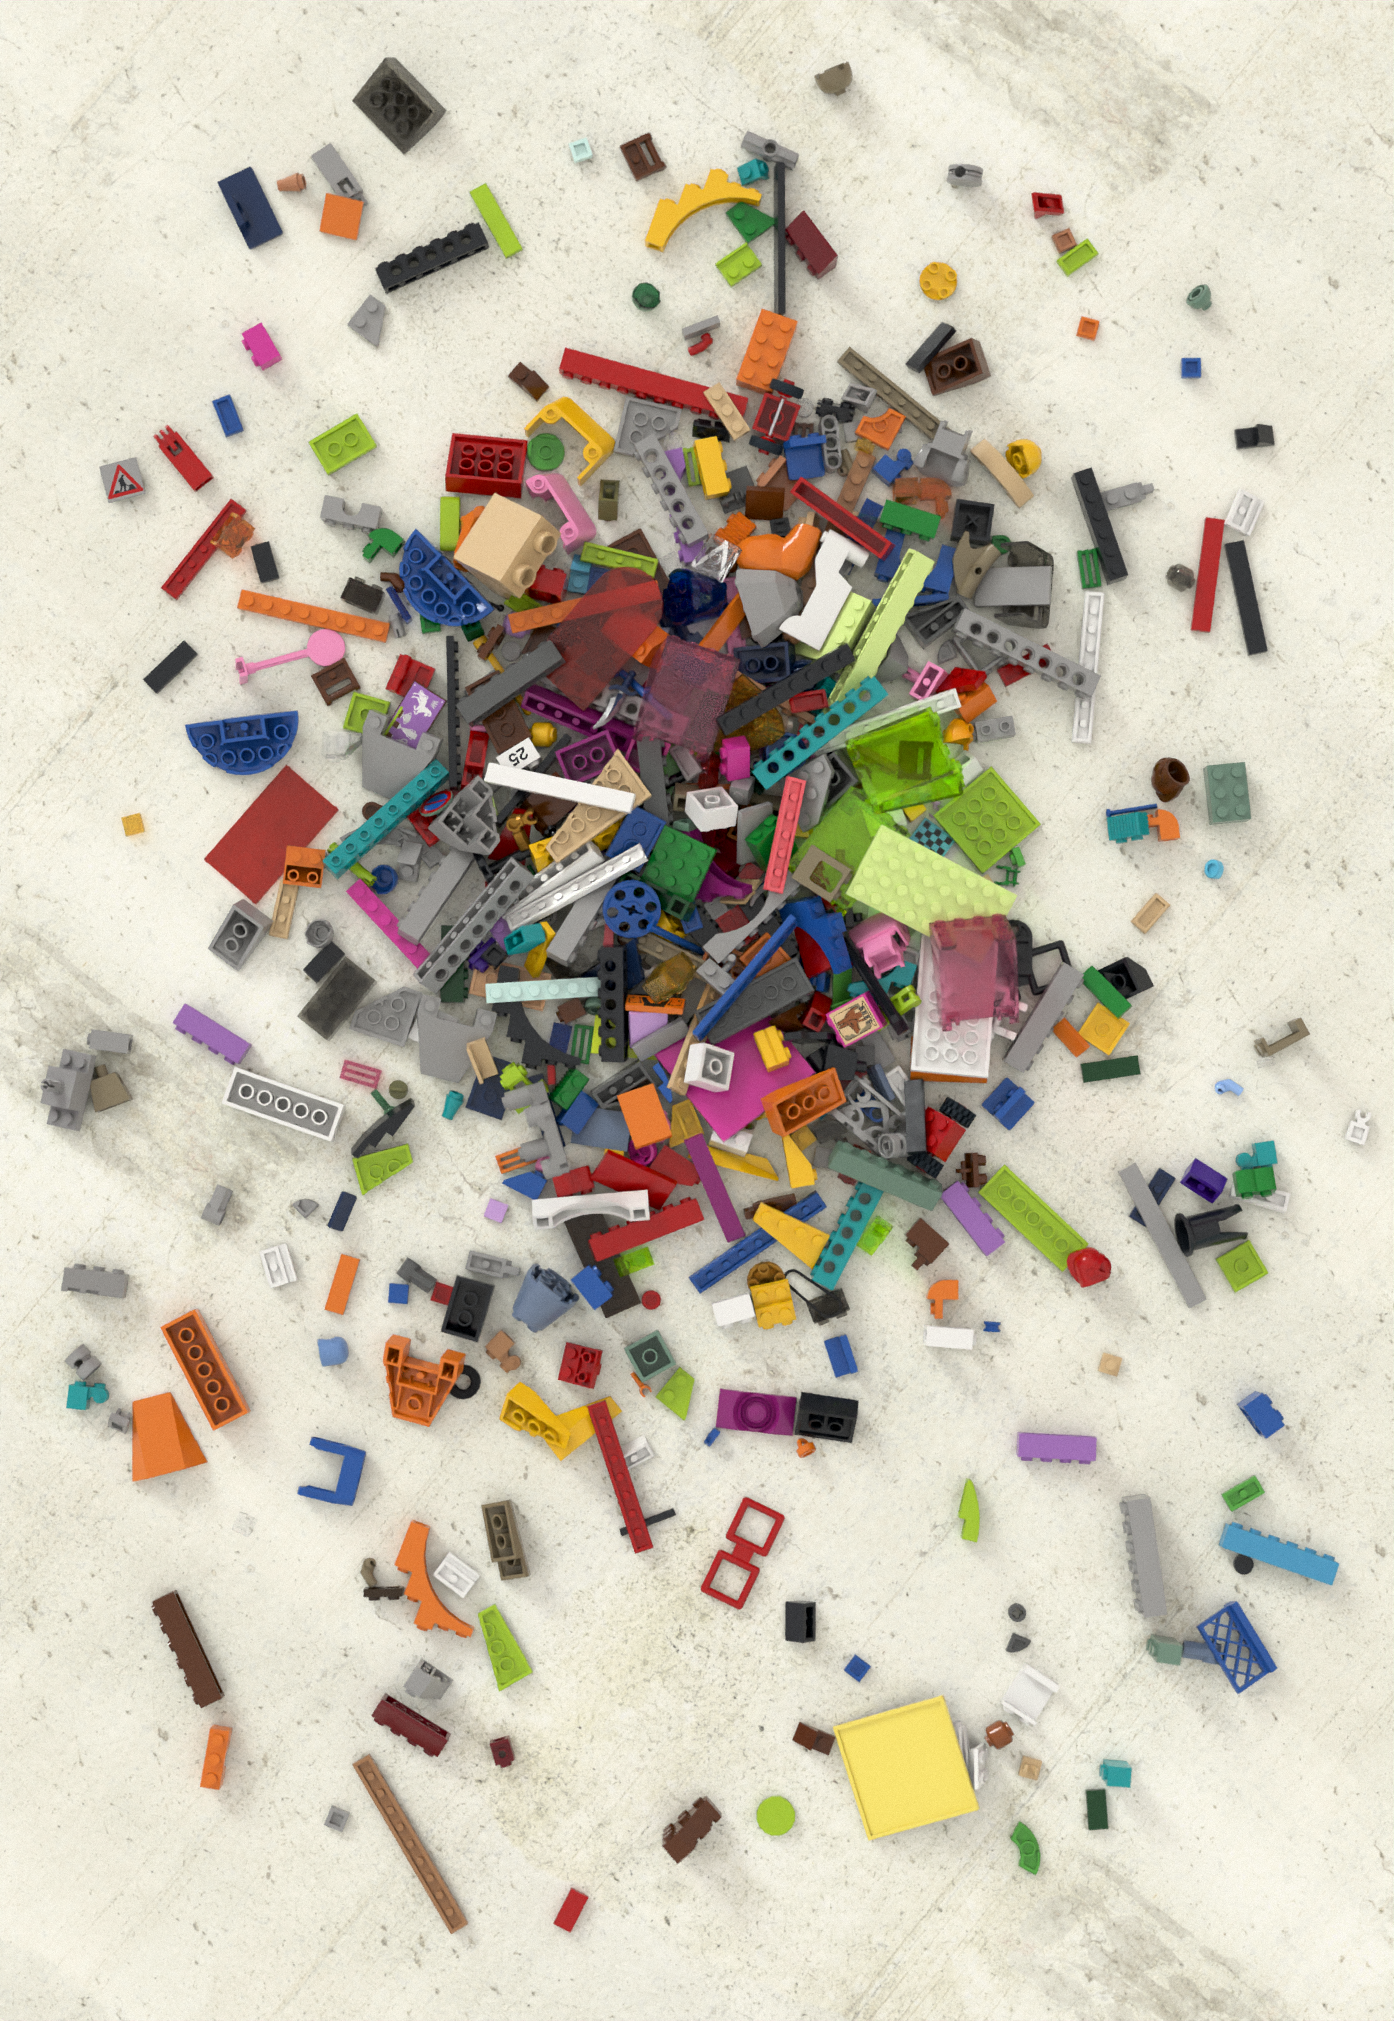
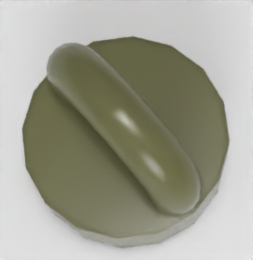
(398, 1089)

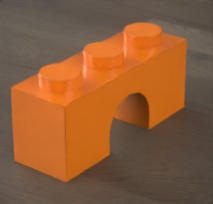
(215, 1757)

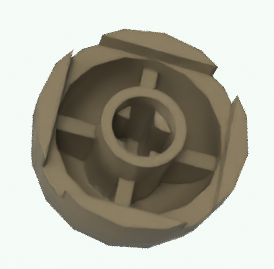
(835, 79)

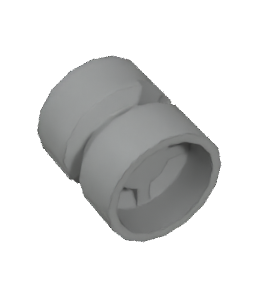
(893, 1145)
(85, 1368)

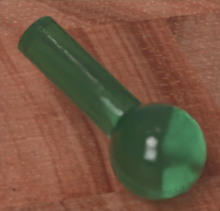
(381, 1101)

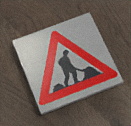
(122, 480)

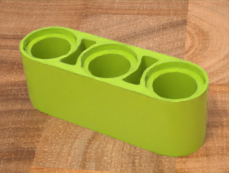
(449, 522)

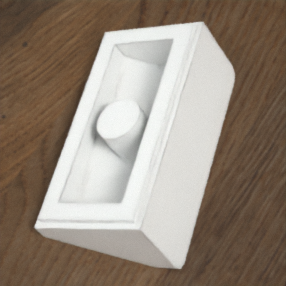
(637, 1452)

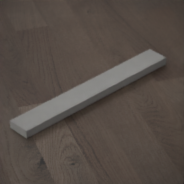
(1162, 1235)

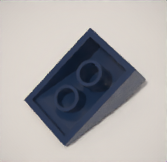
(768, 663)

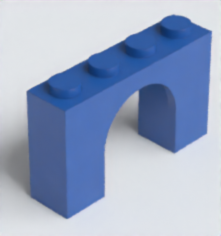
(936, 582)

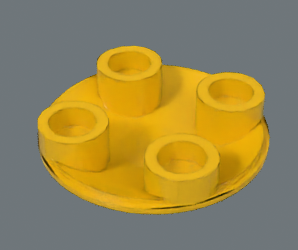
(938, 281)

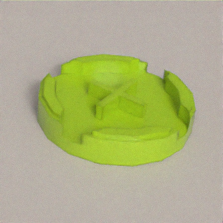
(775, 1815)

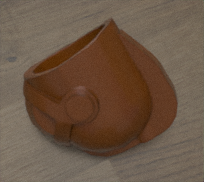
(1169, 778)

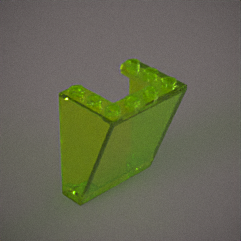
(905, 763)
(845, 837)

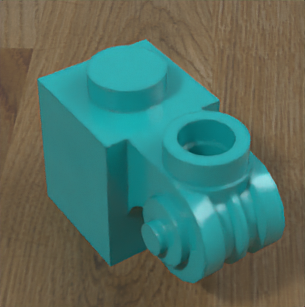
(1263, 1155)
(80, 1394)

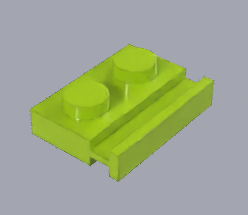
(738, 264)

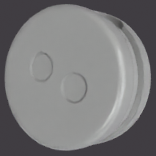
(965, 175)

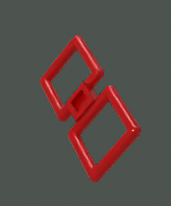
(742, 1553)

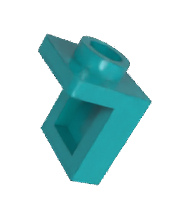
(753, 171)

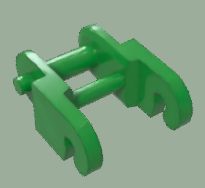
(1008, 869)

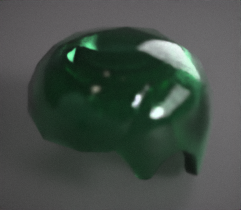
(645, 297)

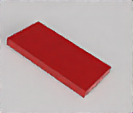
(627, 1175)

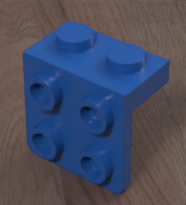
(804, 456)

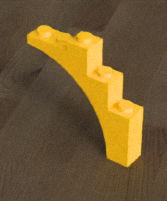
(692, 200)

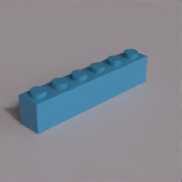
(1279, 1554)

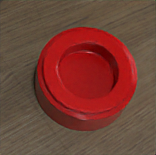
(651, 1300)

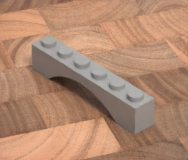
(723, 943)

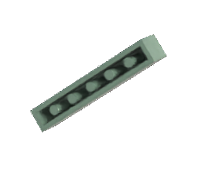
(885, 1175)

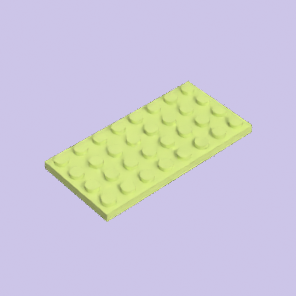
(922, 885)

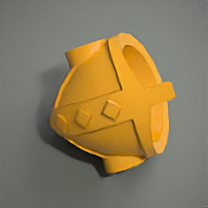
(958, 733)

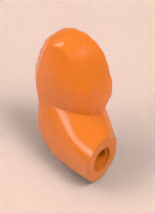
(786, 555)

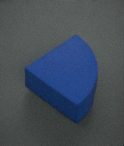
(711, 1436)

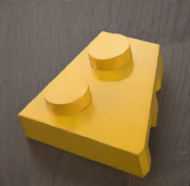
(683, 1123)

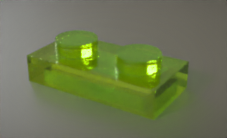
(633, 1262)

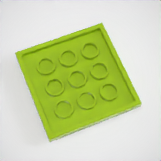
(986, 820)

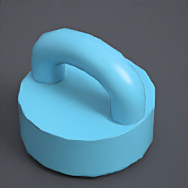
(1214, 869)

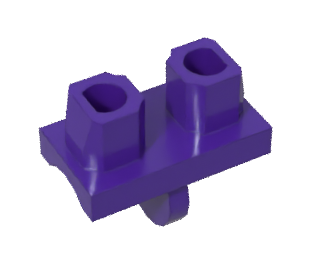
(475, 960)

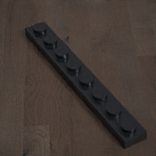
(785, 689)
(453, 721)

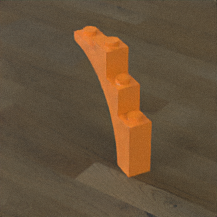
(432, 1610)

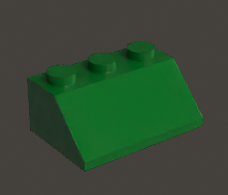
(909, 520)

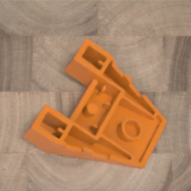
(418, 1385)

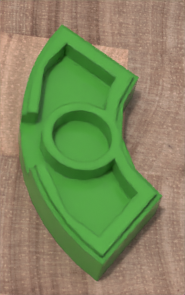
(1028, 1848)

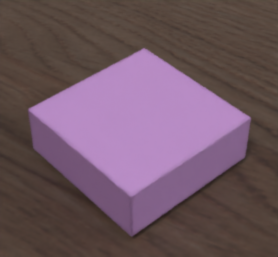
(496, 1210)

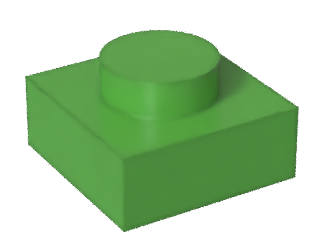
(1016, 858)

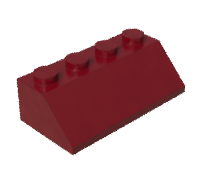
(411, 1725)

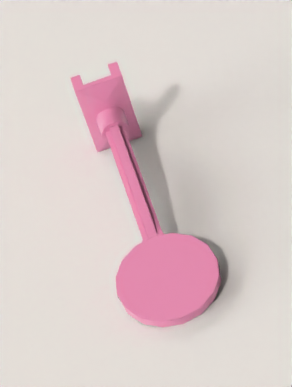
(323, 649)

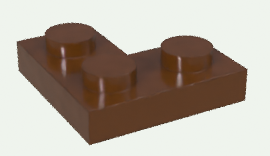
(495, 638)

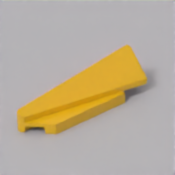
(750, 1164)

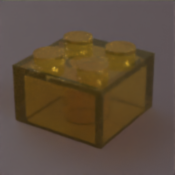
(669, 978)

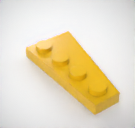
(797, 1236)

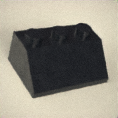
(826, 1417)

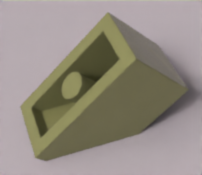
(608, 500)

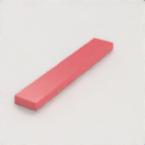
(784, 835)

